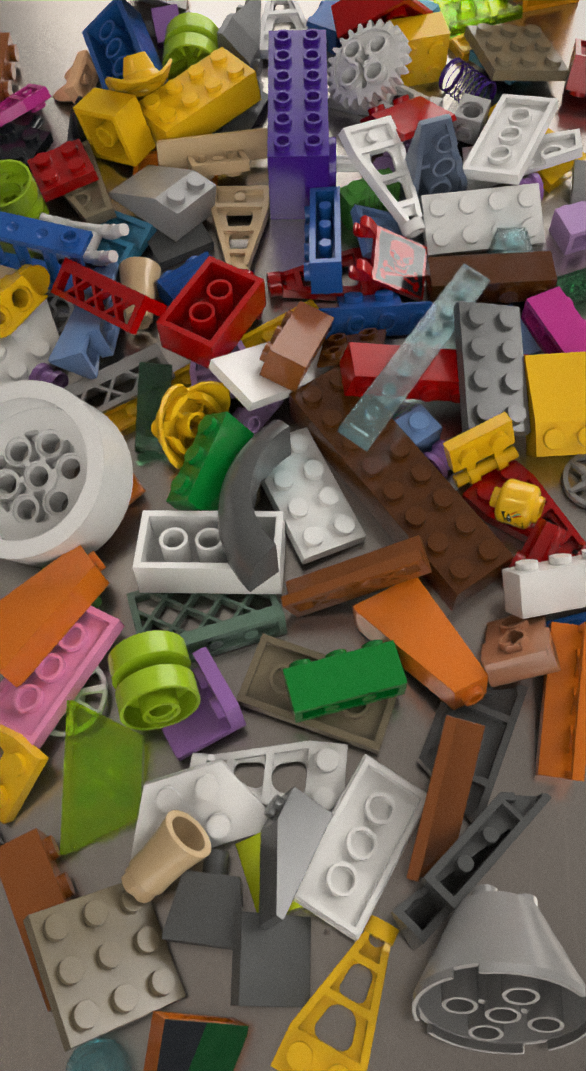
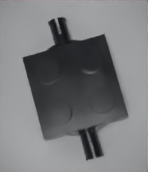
(25, 141)

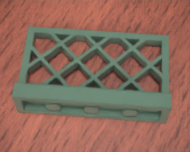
(219, 636)

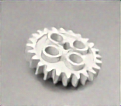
(368, 65)

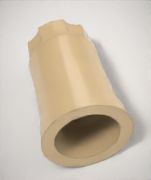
(140, 275)
(166, 856)

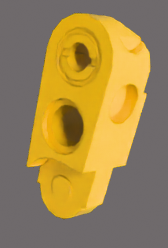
(29, 287)

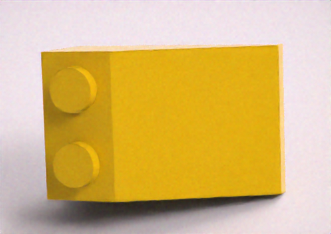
(556, 404)

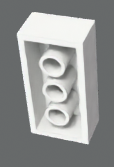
(186, 554)

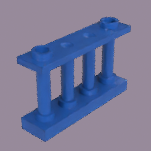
(43, 236)

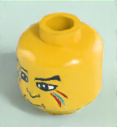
(517, 503)

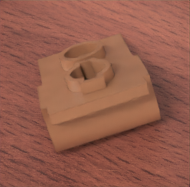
(518, 650)

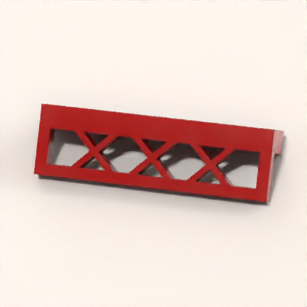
(110, 288)

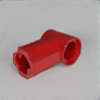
(541, 543)

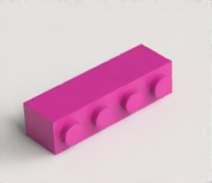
(555, 322)

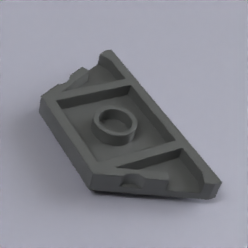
(499, 714)

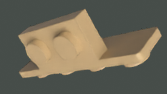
(214, 153)

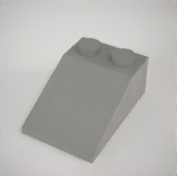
(168, 198)

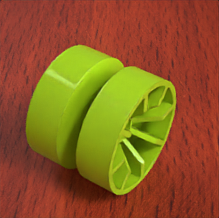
(188, 41)
(153, 680)

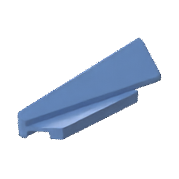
(87, 336)

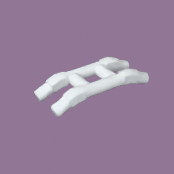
(91, 255)

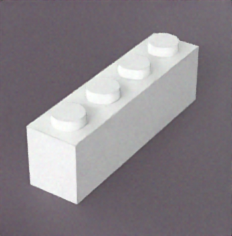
(545, 586)

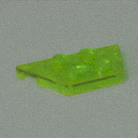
(472, 12)
(99, 778)

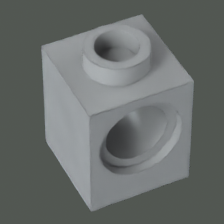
(471, 117)

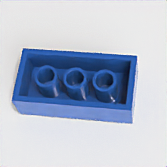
(114, 35)

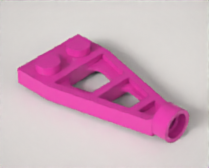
(28, 98)

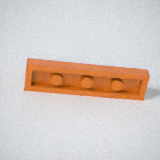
(563, 707)

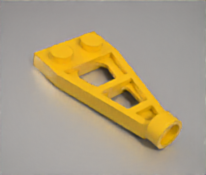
(18, 771)
(302, 1048)

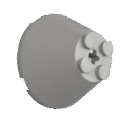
(500, 979)

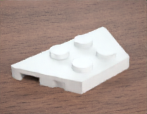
(28, 345)
(207, 794)

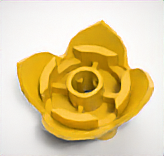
(185, 408)

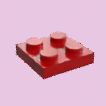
(62, 170)

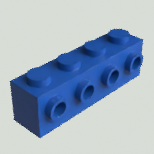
(323, 241)

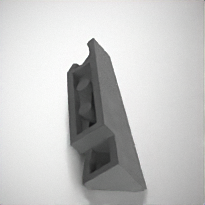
(465, 864)

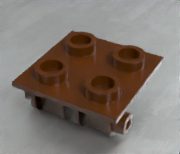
(336, 344)

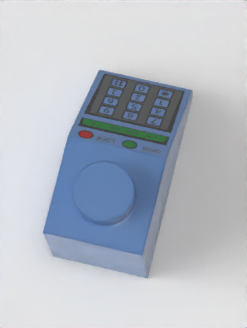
(418, 425)

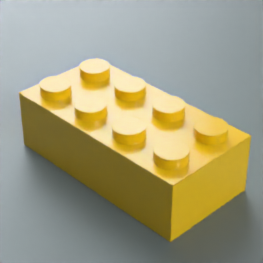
(201, 97)

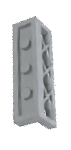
(115, 375)

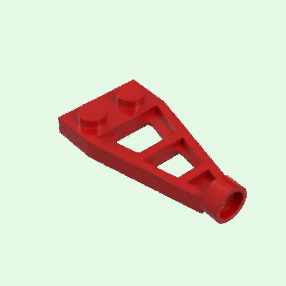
(295, 289)
(479, 497)

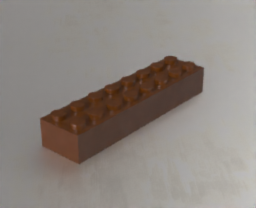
(404, 493)

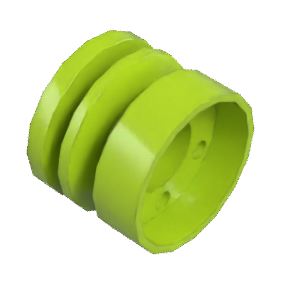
(19, 190)

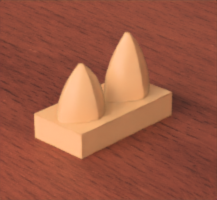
(80, 79)

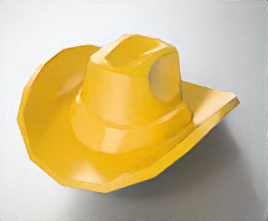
(139, 76)

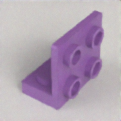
(214, 718)

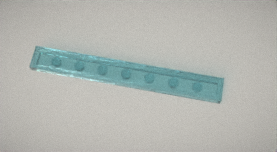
(410, 360)

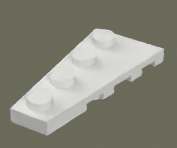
(553, 150)

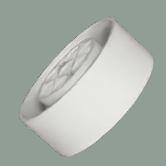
(35, 419)

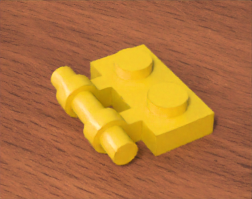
(477, 443)

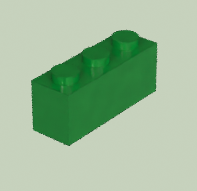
(207, 462)
(344, 680)

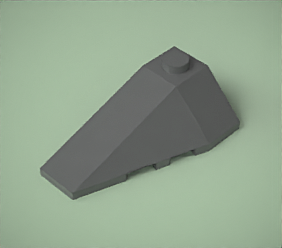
(242, 32)

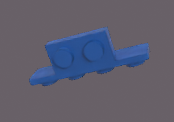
(376, 311)

